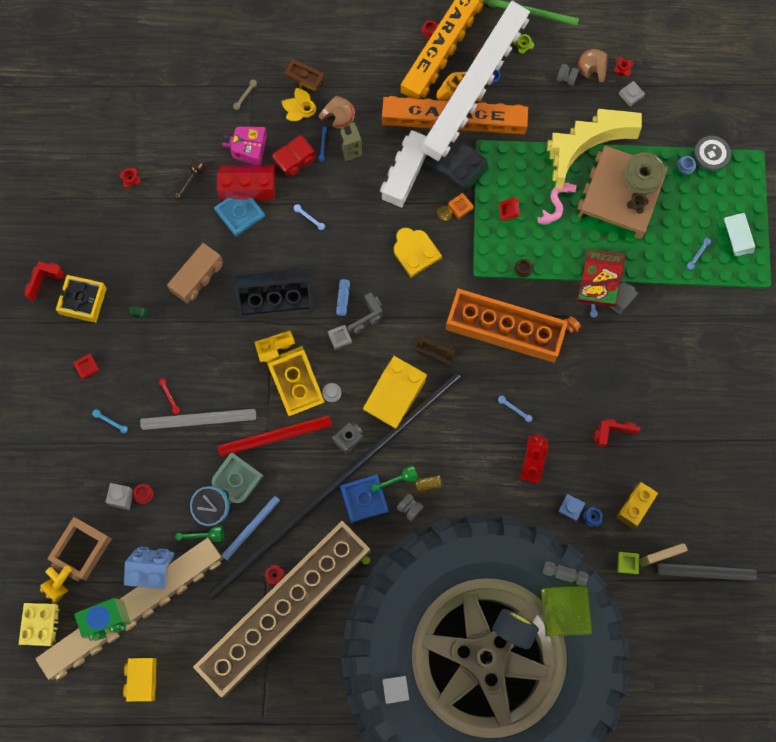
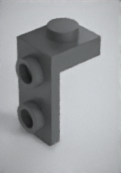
(376, 313)

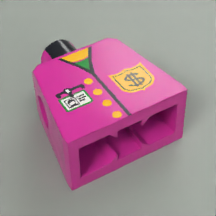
(247, 144)

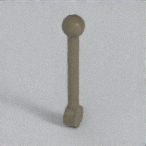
(253, 84)

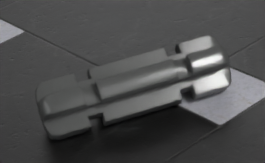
(565, 573)

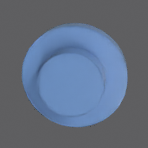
(686, 165)

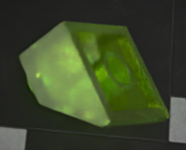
(566, 611)

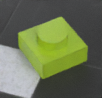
(628, 563)

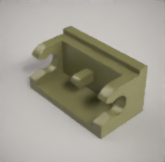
(351, 143)

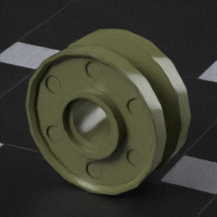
(643, 163)

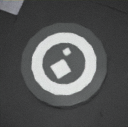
(712, 153)

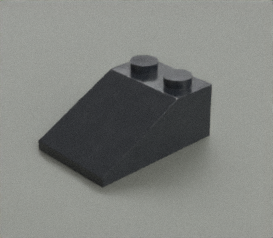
(460, 167)

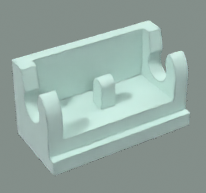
(739, 234)

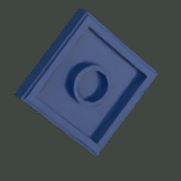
(362, 501)

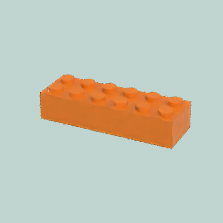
(506, 325)

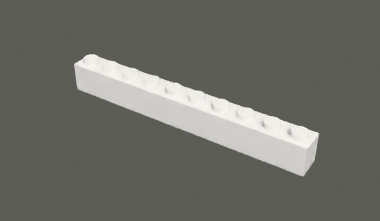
(474, 81)

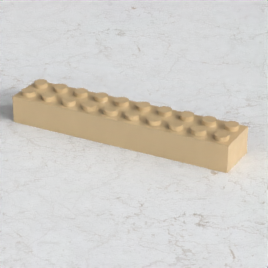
(282, 609)

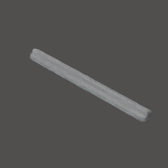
(198, 419)

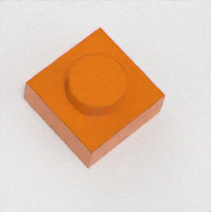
(460, 206)

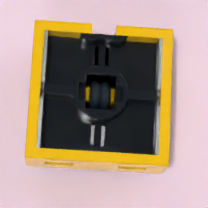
(81, 298)

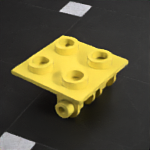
(38, 624)

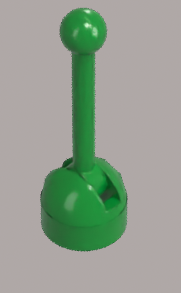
(409, 475)
(215, 534)

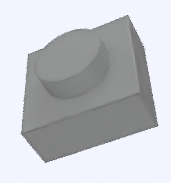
(631, 93)

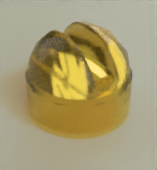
(444, 213)

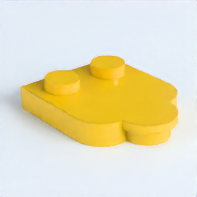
(415, 251)

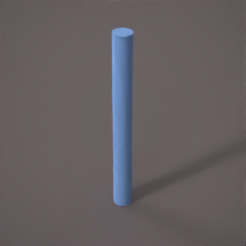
(250, 528)

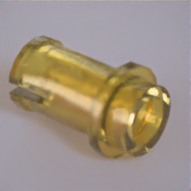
(428, 483)

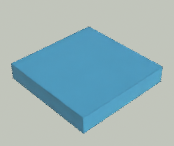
(239, 214)

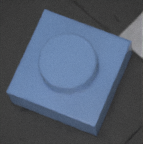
(571, 507)

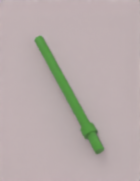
(535, 12)

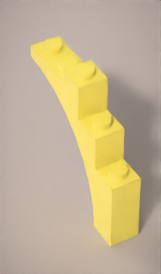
(604, 127)

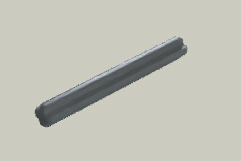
(706, 572)

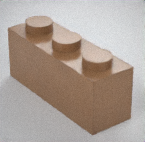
(195, 273)

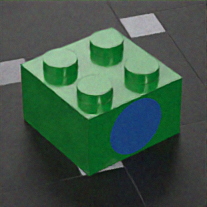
(102, 619)

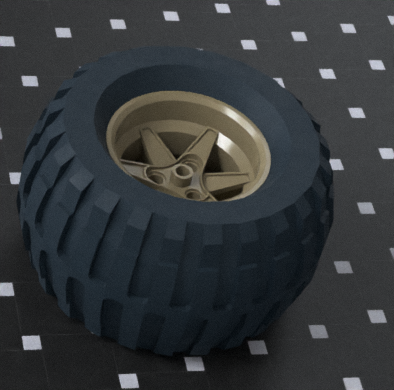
(458, 565)

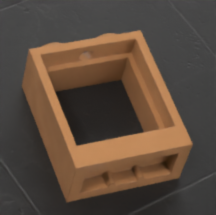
(91, 562)

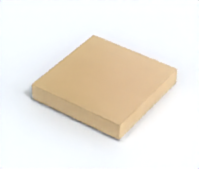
(661, 555)

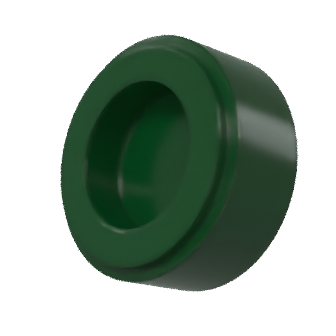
(138, 312)

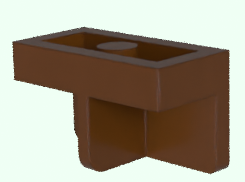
(304, 75)

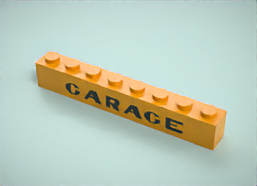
(439, 47)

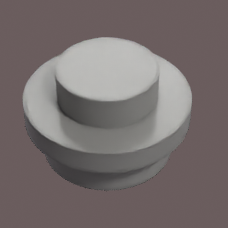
(331, 392)

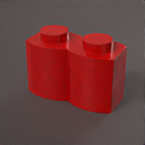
(294, 156)

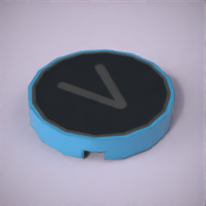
(209, 506)

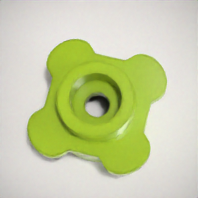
(524, 38)

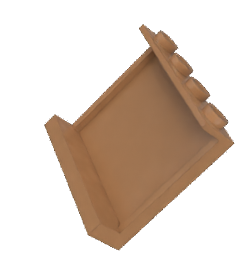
(608, 195)

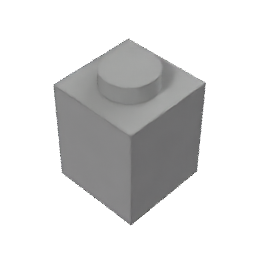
(119, 496)

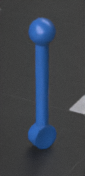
(321, 158)

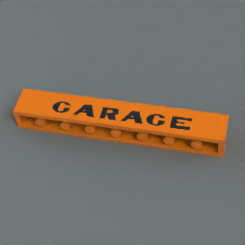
(425, 113)

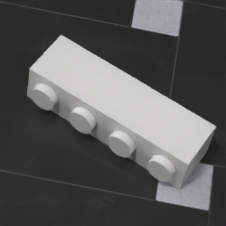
(405, 170)

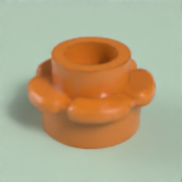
(572, 325)

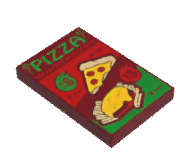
(601, 278)

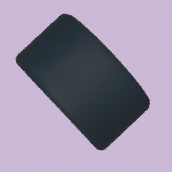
(515, 629)

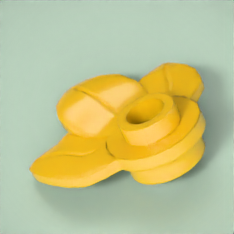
(297, 105)

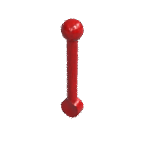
(162, 382)

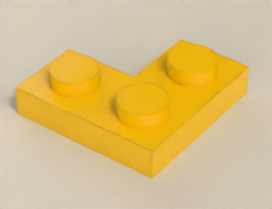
(268, 347)

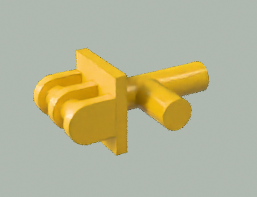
(54, 587)

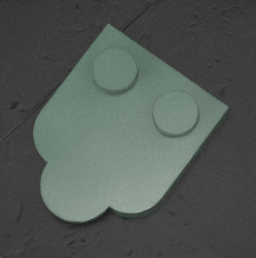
(236, 479)

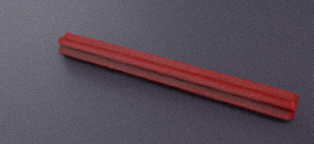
(275, 435)

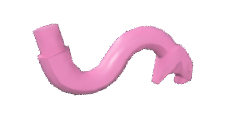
(547, 218)

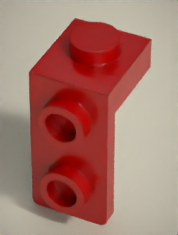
(51, 270)
(607, 425)
(535, 458)

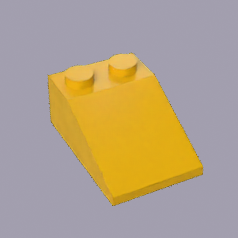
(295, 381)
(395, 392)

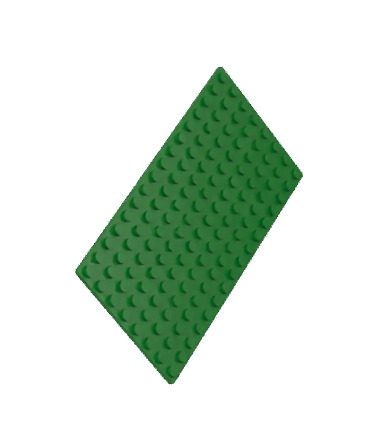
(683, 216)

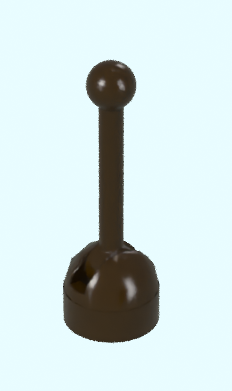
(196, 168)

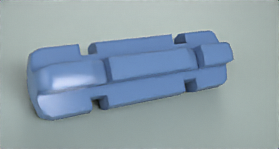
(343, 297)

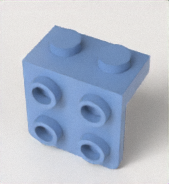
(147, 568)

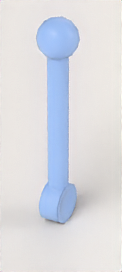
(297, 208)

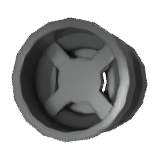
(567, 74)
(410, 507)

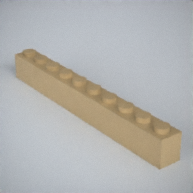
(138, 604)

